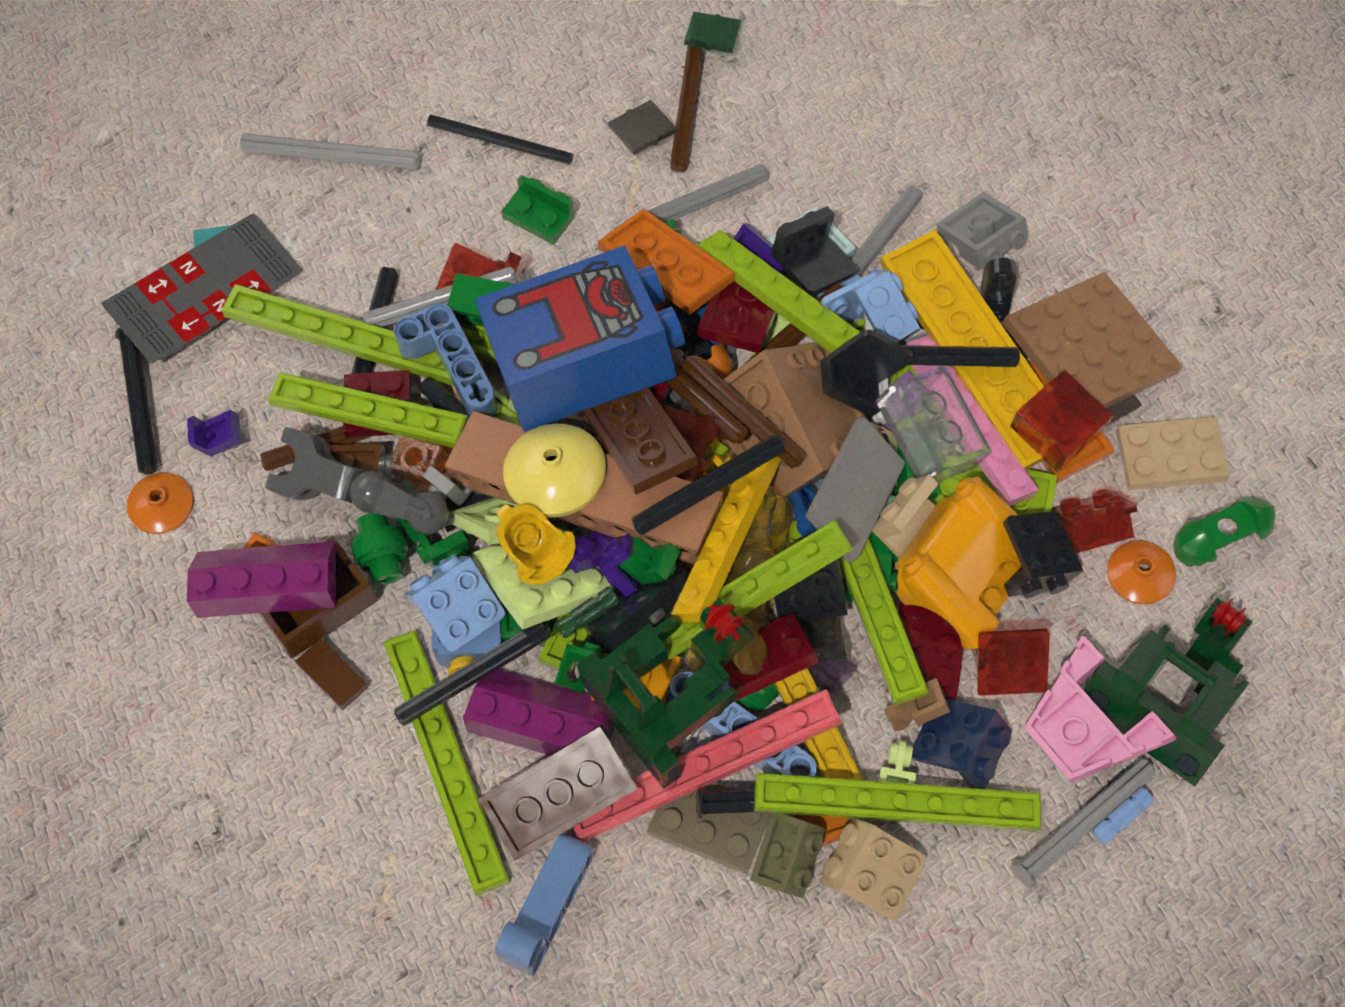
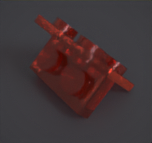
(1096, 519)
(1012, 661)

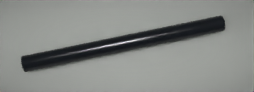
(500, 139)

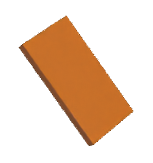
(683, 269)

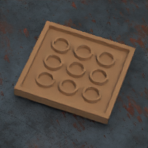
(1095, 339)

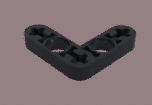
(997, 289)

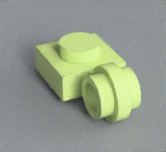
(900, 757)

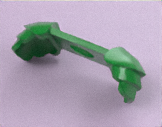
(1200, 539)

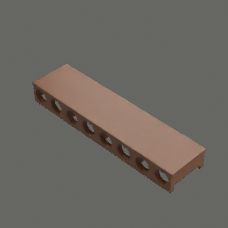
(482, 455)

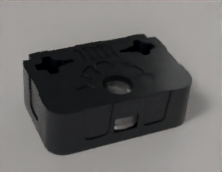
(649, 604)

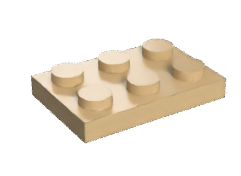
(1172, 453)

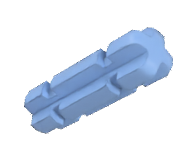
(1123, 815)

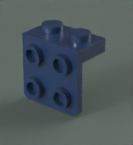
(964, 741)

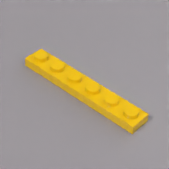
(723, 542)

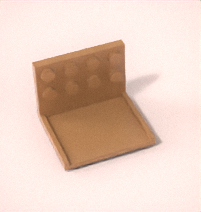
(789, 393)

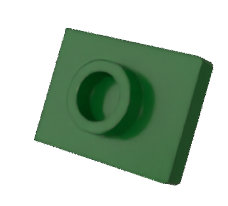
(575, 654)

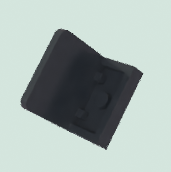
(810, 254)
(858, 367)
(1044, 555)
(816, 596)

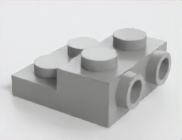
(984, 230)

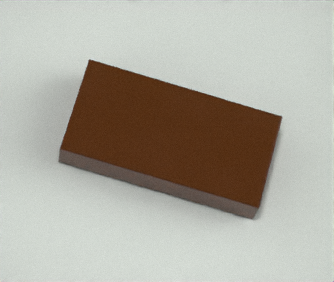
(331, 674)

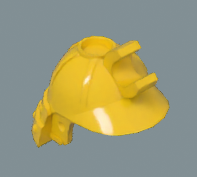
(534, 543)

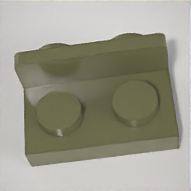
(788, 854)

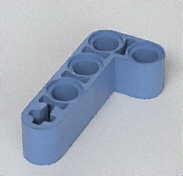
(456, 363)
(529, 937)

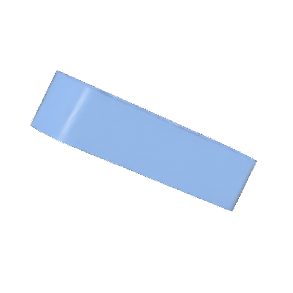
(735, 717)

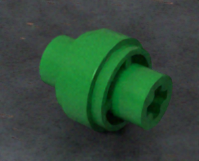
(379, 549)

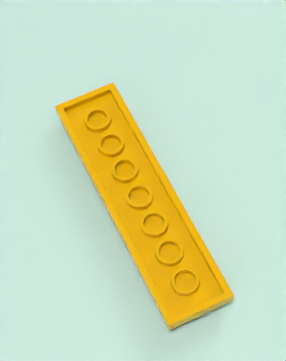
(959, 316)

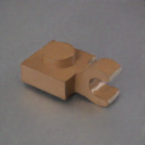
(920, 709)

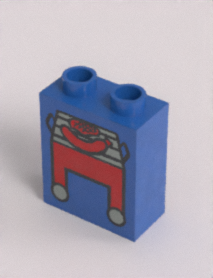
(580, 336)

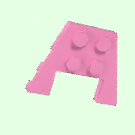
(1078, 732)

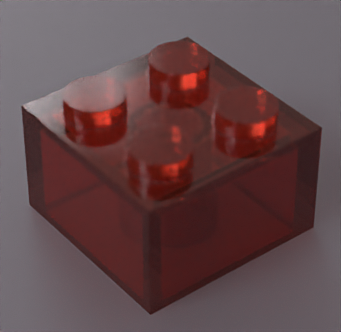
(1061, 420)

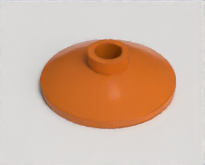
(160, 515)
(1139, 585)

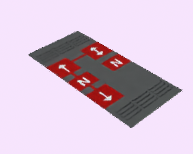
(192, 289)

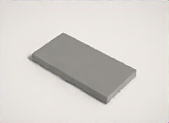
(857, 486)

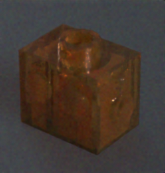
(414, 458)

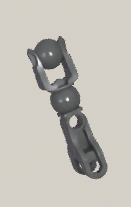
(368, 490)

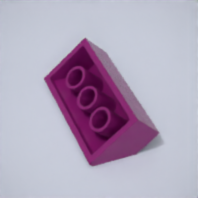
(262, 579)
(531, 712)

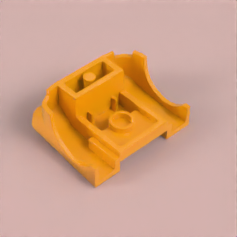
(961, 560)

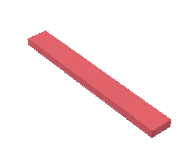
(720, 760)

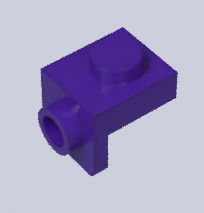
(214, 434)
(613, 554)

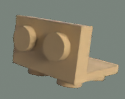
(905, 514)
(873, 868)

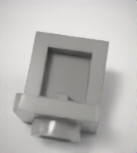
(445, 488)

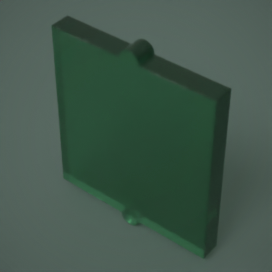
(712, 32)

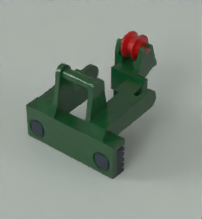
(706, 692)
(1125, 702)

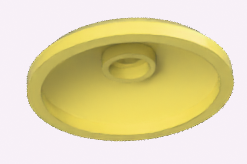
(556, 485)

